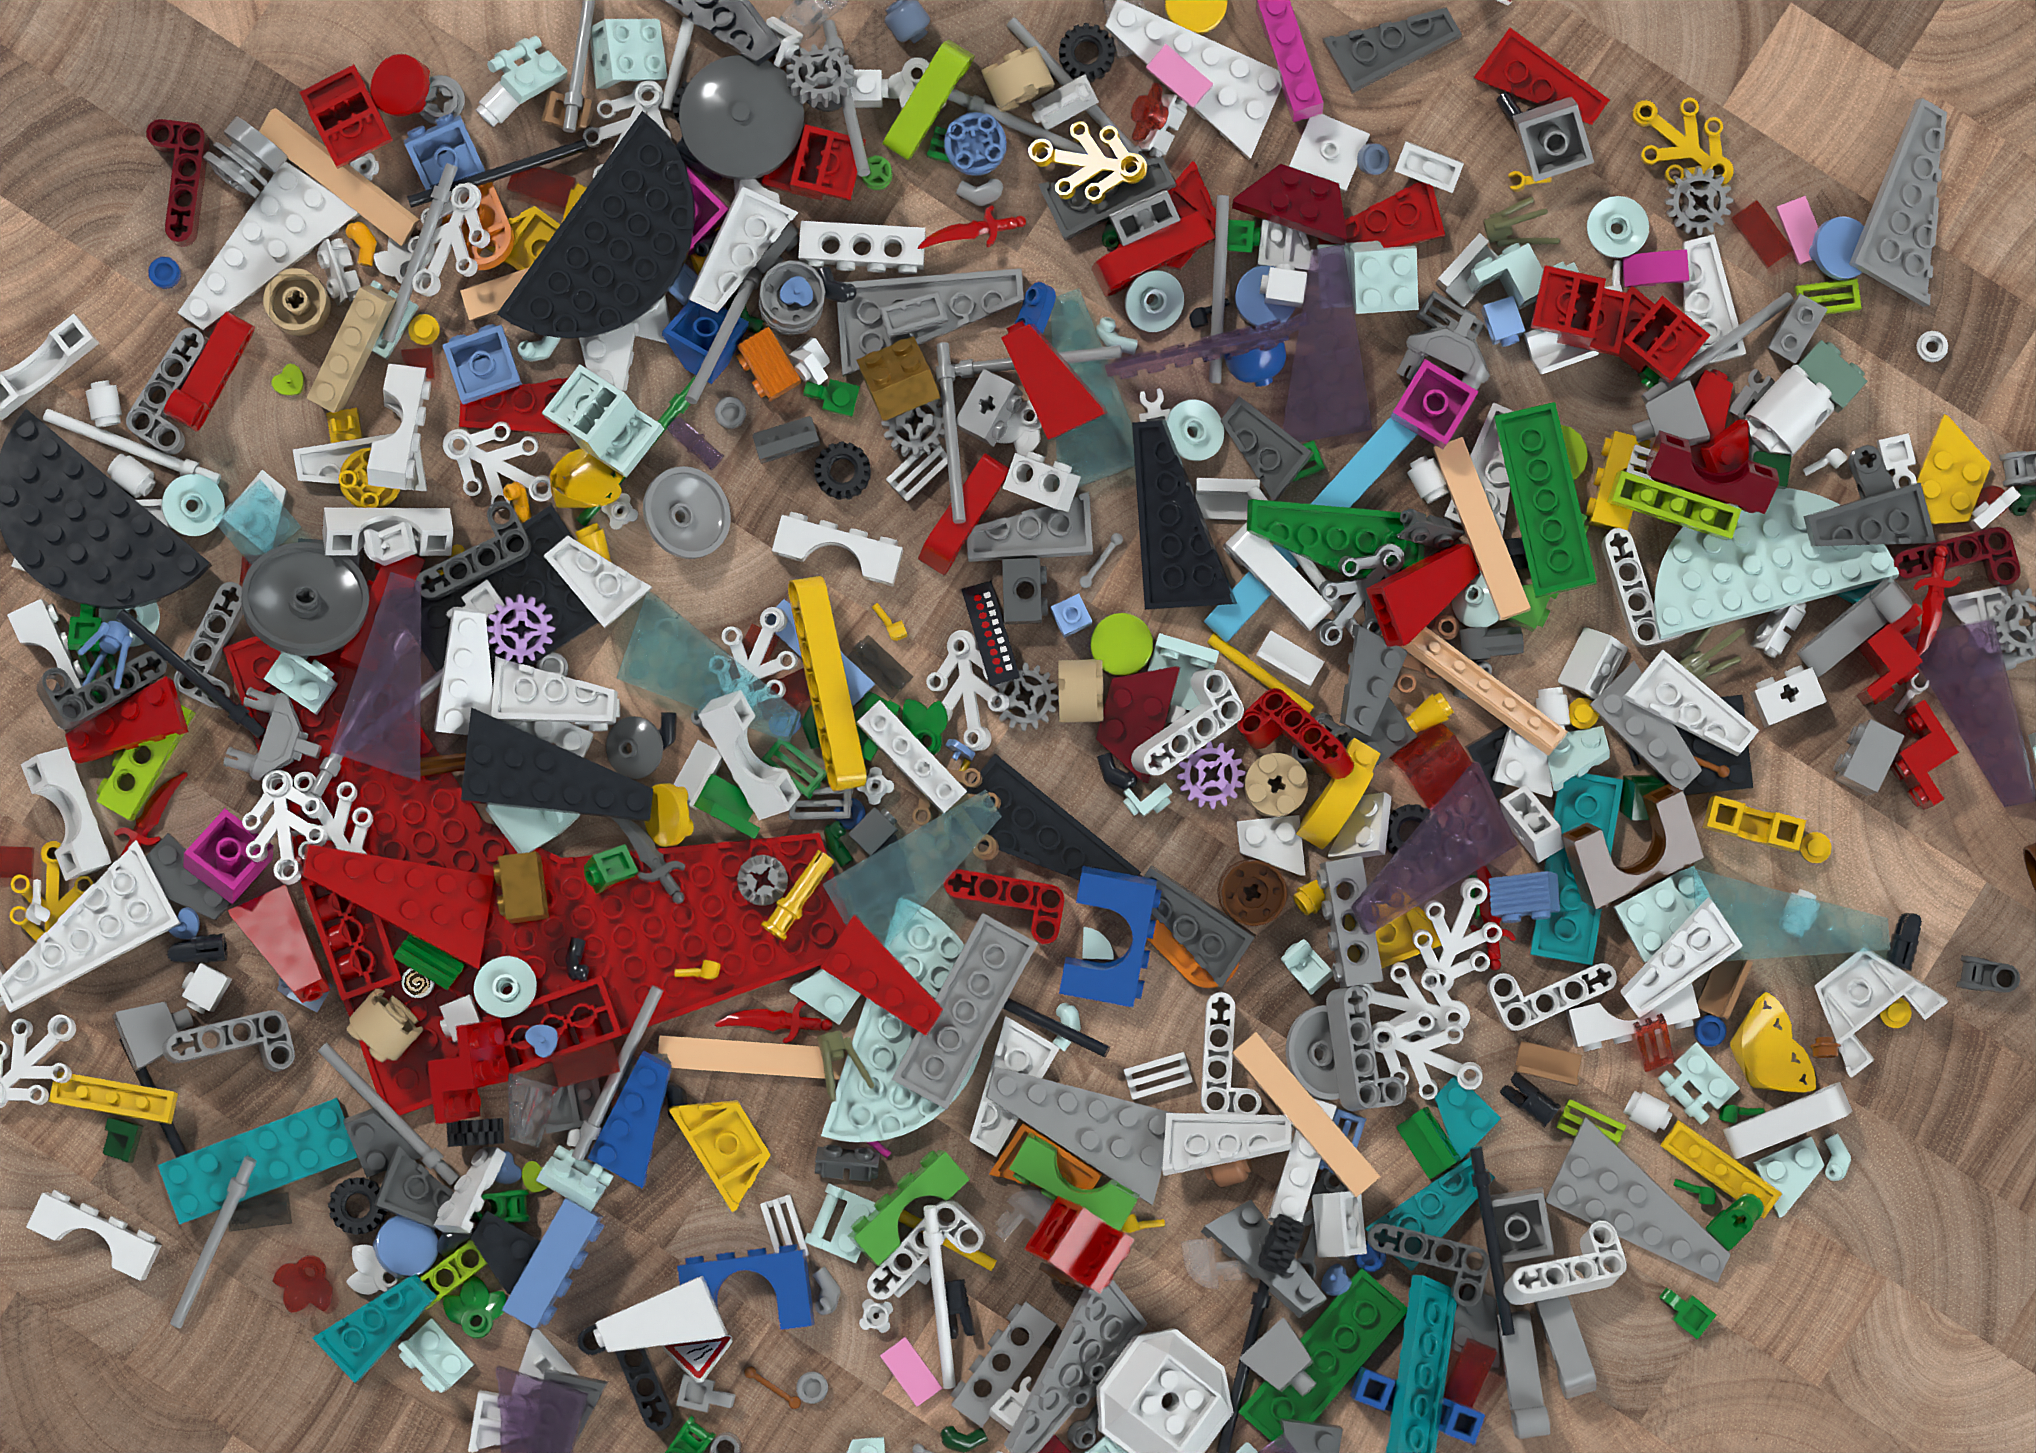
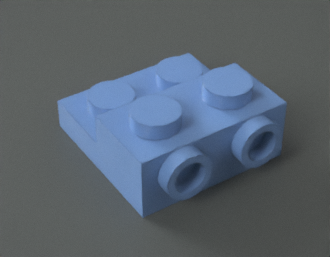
(440, 145)
(481, 363)

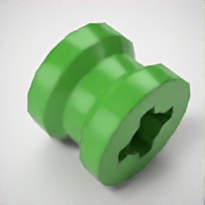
(876, 164)

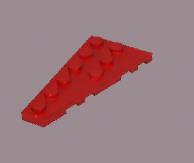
(421, 899)

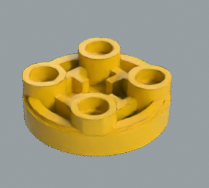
(1196, 15)
(355, 487)
(669, 815)

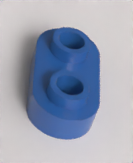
(1037, 305)

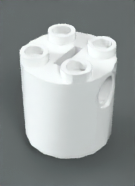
(1789, 413)

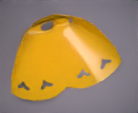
(585, 481)
(1767, 1052)

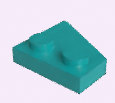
(1464, 1115)

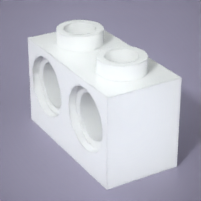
(1041, 484)

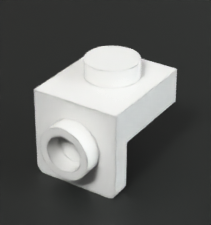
(789, 39)
(810, 361)
(390, 544)

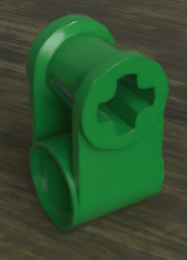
(507, 1205)
(1735, 1221)
(686, 1443)

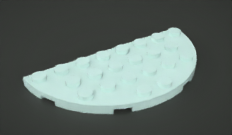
(1760, 568)
(881, 1040)

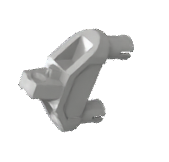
(1452, 345)
(282, 741)

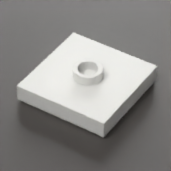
(1329, 149)

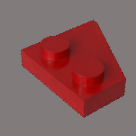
(1728, 448)

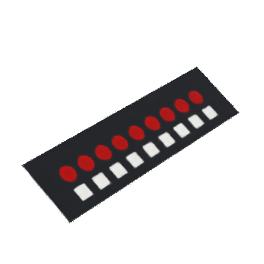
(990, 633)

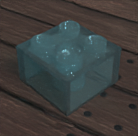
(256, 522)

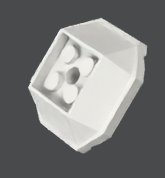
(1140, 1377)

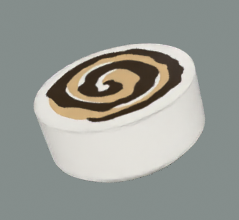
(416, 984)

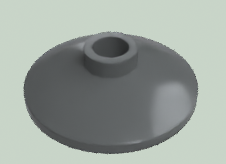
(645, 743)

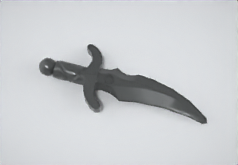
(654, 859)

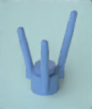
(113, 638)

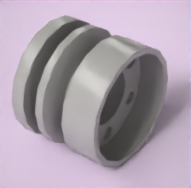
(245, 157)
(792, 319)

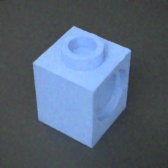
(1503, 321)
(1071, 615)

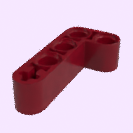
(181, 184)
(1980, 552)

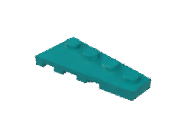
(1431, 1209)
(372, 1329)

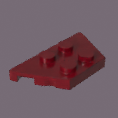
(1297, 202)
(1136, 712)

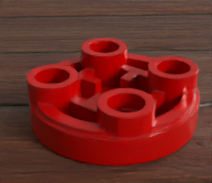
(400, 85)

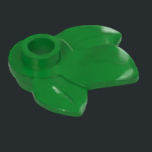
(925, 721)
(473, 1303)

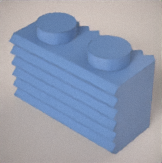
(1524, 896)

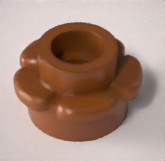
(1825, 1047)

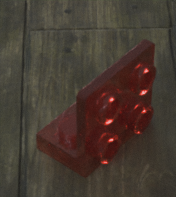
(1433, 763)

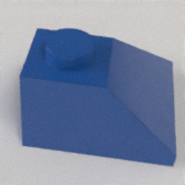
(693, 333)

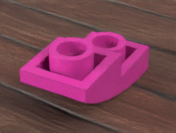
(1655, 268)

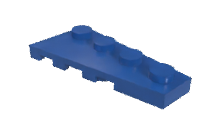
(631, 1127)

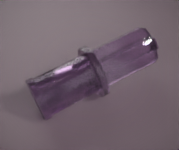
(695, 443)

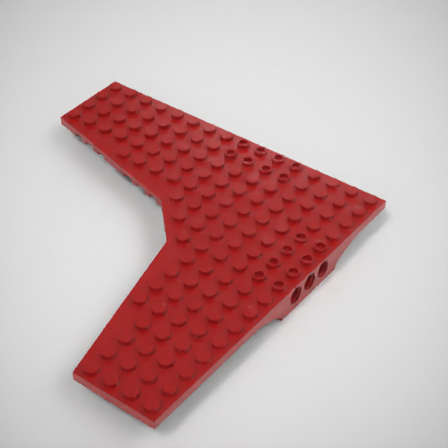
(629, 929)

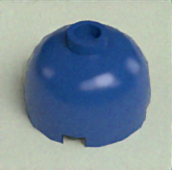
(1257, 365)

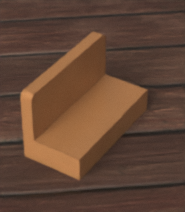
(1723, 987)
(1548, 1063)

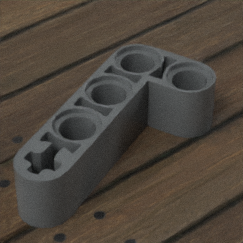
(471, 557)
(80, 699)
(1427, 1255)

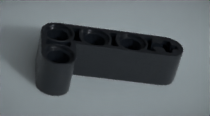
(633, 1376)

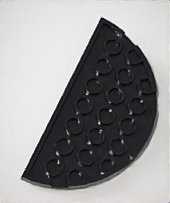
(615, 245)
(83, 530)

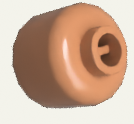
(1229, 1173)

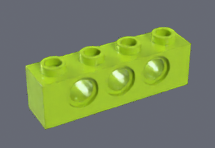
(1674, 505)
(146, 775)

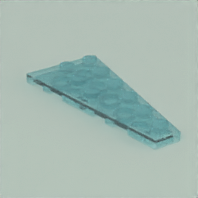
(1105, 443)
(687, 666)
(1788, 924)

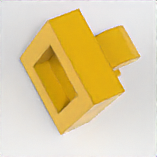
(344, 425)

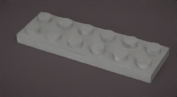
(971, 1005)

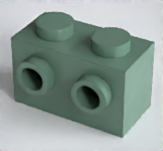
(1827, 367)

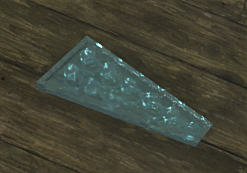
(903, 876)

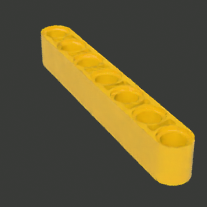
(827, 683)

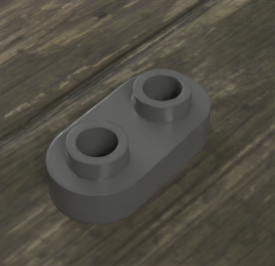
(785, 241)

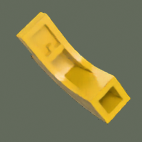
(1339, 798)

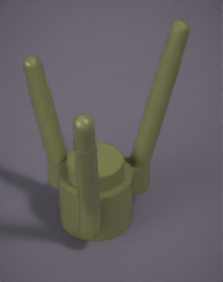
(1499, 226)
(1697, 662)
(832, 1048)

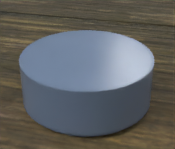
(1373, 159)

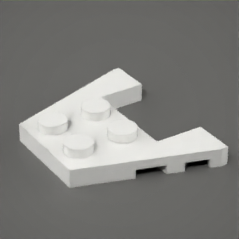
(1863, 990)

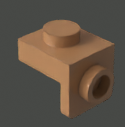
(555, 112)

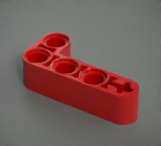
(1151, 252)
(210, 373)
(978, 492)
(1279, 714)
(1003, 898)

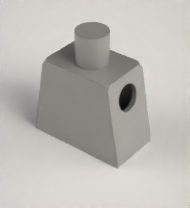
(1676, 414)
(146, 1030)
(1281, 1359)

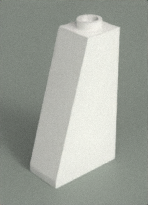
(669, 1318)

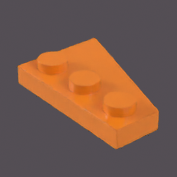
(1071, 1167)

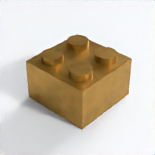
(898, 378)
(522, 887)

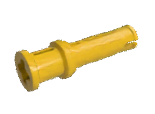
(790, 906)

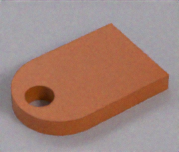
(495, 222)
(1181, 958)

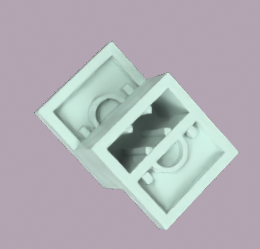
(1517, 271)
(1381, 277)
(603, 420)
(1658, 912)

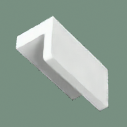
(1429, 166)
(1455, 276)
(1549, 355)
(1224, 497)
(1289, 659)
(1592, 663)
(697, 769)
(1339, 1224)

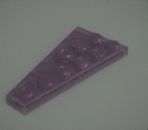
(1974, 689)

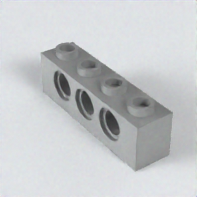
(1368, 967)
(1038, 1327)

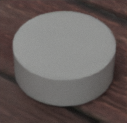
(730, 412)
(812, 1387)

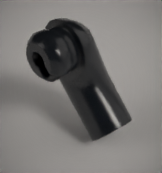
(834, 289)
(668, 728)
(1115, 777)
(573, 959)
(450, 1242)

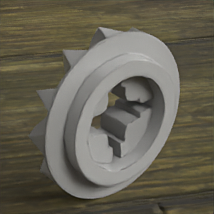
(449, 88)
(766, 894)

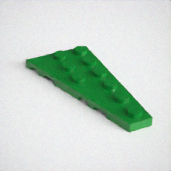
(1330, 532)

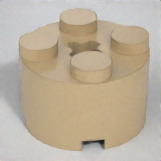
(1018, 79)
(309, 315)
(1080, 690)
(1259, 793)
(384, 1026)

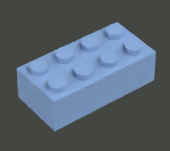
(552, 1264)

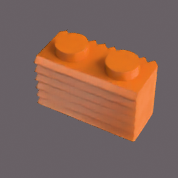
(768, 364)

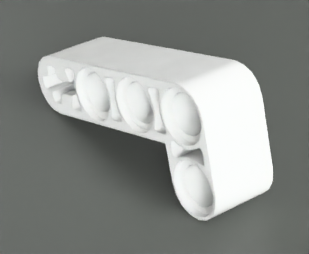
(1278, 577)
(1637, 586)
(1185, 727)
(1554, 991)
(1222, 1054)
(1788, 1121)
(919, 1252)
(1563, 1270)

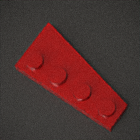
(1535, 76)
(1398, 221)
(518, 407)
(138, 719)
(874, 972)

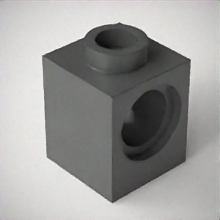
(874, 830)

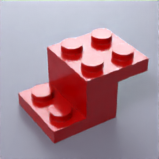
(345, 116)
(817, 167)
(1581, 310)
(1659, 336)
(1890, 656)
(1923, 755)
(478, 1065)
(1079, 1244)

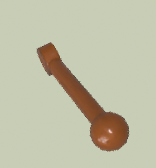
(1723, 771)
(794, 1401)

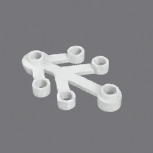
(626, 102)
(451, 235)
(493, 461)
(753, 664)
(967, 685)
(281, 823)
(336, 826)
(1453, 941)
(1417, 1002)
(1420, 1052)
(23, 1064)

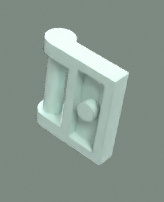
(855, 1208)

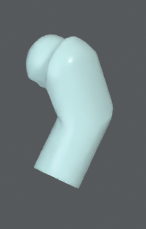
(1111, 338)
(539, 349)
(1069, 1016)
(1839, 1160)

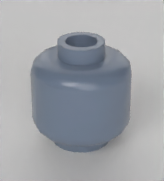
(907, 20)

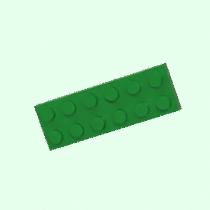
(1545, 500)
(1338, 1345)

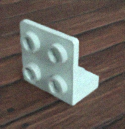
(627, 51)
(1190, 657)
(302, 681)
(529, 827)
(435, 1356)

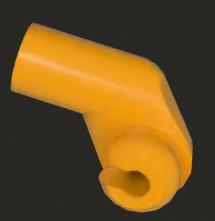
(366, 241)
(517, 494)

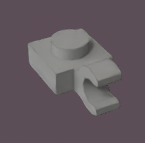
(1749, 396)
(700, 1395)

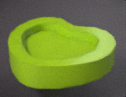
(289, 382)
(530, 1174)

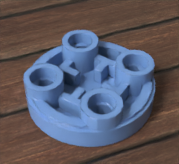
(975, 143)
(1835, 245)
(1251, 302)
(405, 1247)

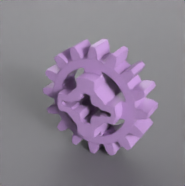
(519, 614)
(1221, 785)

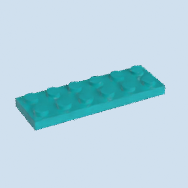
(1574, 930)
(283, 1152)
(1422, 1367)

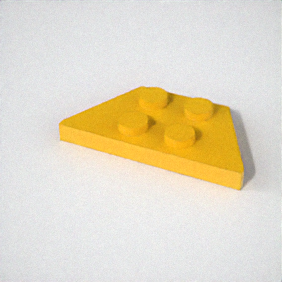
(531, 234)
(1952, 474)
(1395, 938)
(724, 1144)

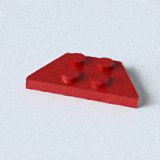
(1189, 197)

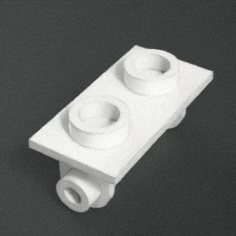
(1064, 103)
(1160, 140)
(333, 259)
(1771, 634)

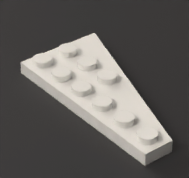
(1241, 86)
(275, 234)
(103, 923)

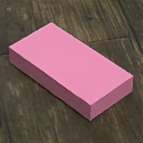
(1179, 76)
(1798, 227)
(911, 1371)

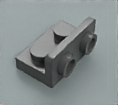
(786, 439)

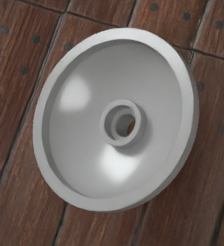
(699, 504)
(1308, 1034)

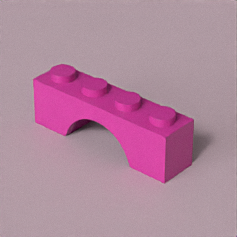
(1291, 58)

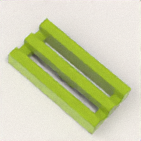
(1855, 294)
(1567, 1115)

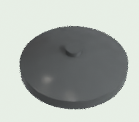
(741, 118)
(304, 599)

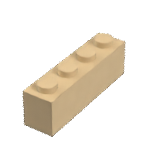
(351, 348)

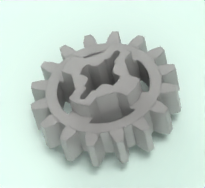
(819, 75)
(1707, 192)
(928, 424)
(2020, 610)
(1038, 692)

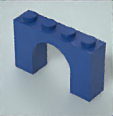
(1115, 980)
(784, 1270)
(1379, 1392)

